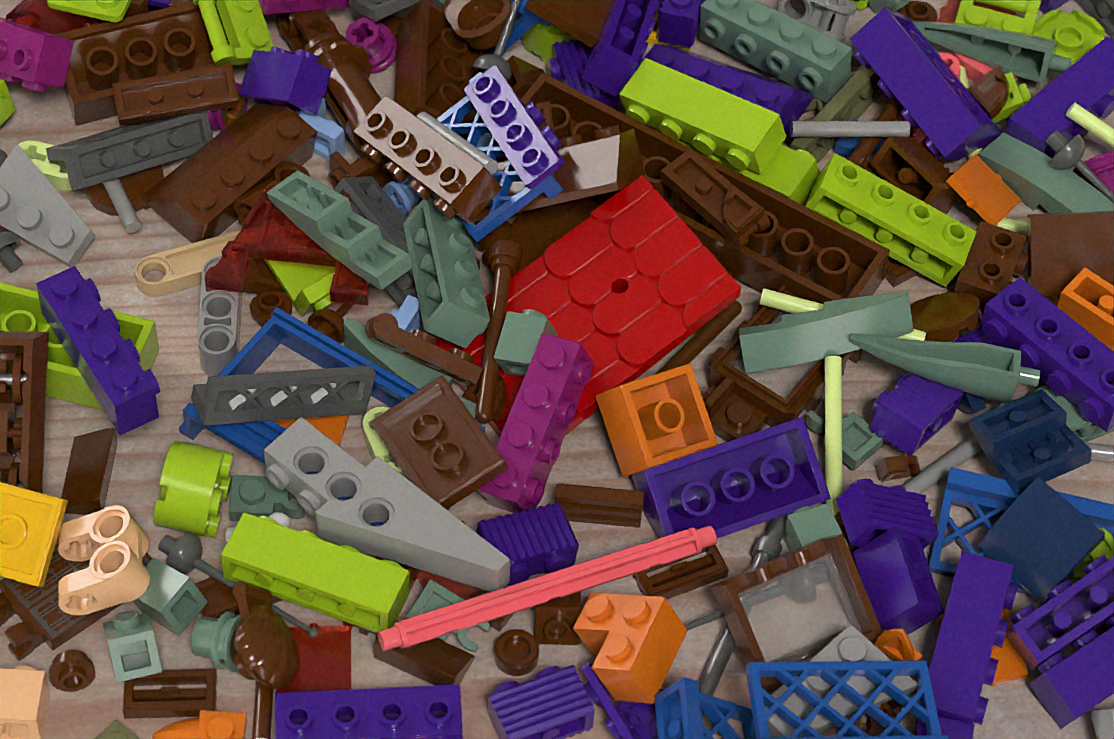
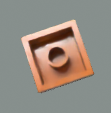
(656, 419)

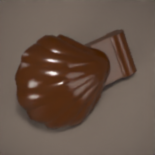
(263, 640)

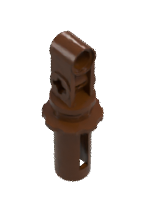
(348, 88)

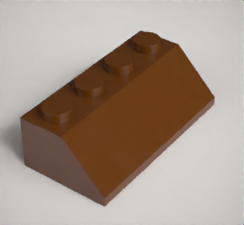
(132, 50)
(432, 63)
(590, 167)
(204, 188)

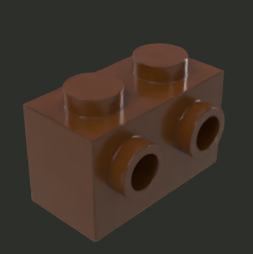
(992, 262)

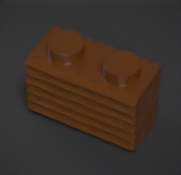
(915, 171)

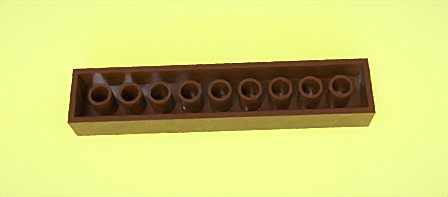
(799, 247)

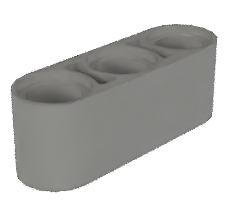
(218, 325)

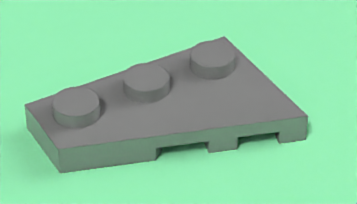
(39, 212)
(847, 646)

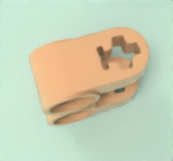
(115, 553)

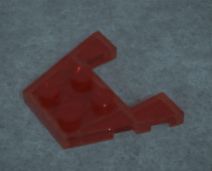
(273, 236)

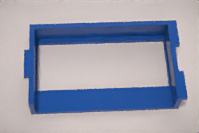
(309, 343)

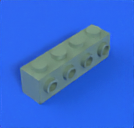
(777, 45)
(446, 275)

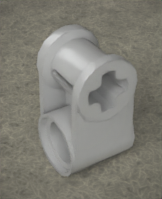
(821, 14)

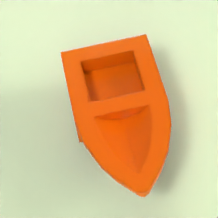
(897, 646)
(208, 726)

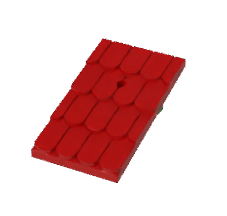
(622, 287)

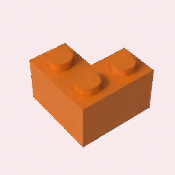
(1090, 304)
(631, 641)

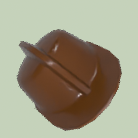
(478, 20)

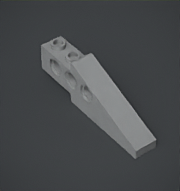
(414, 526)

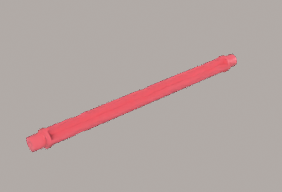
(545, 588)

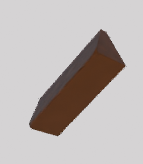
(89, 471)
(430, 661)

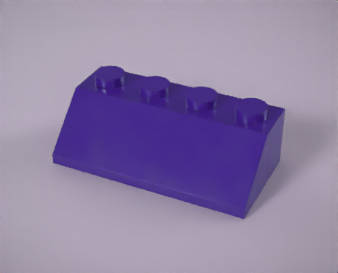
(923, 85)
(760, 90)
(735, 483)

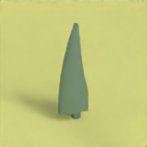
(1014, 51)
(963, 366)

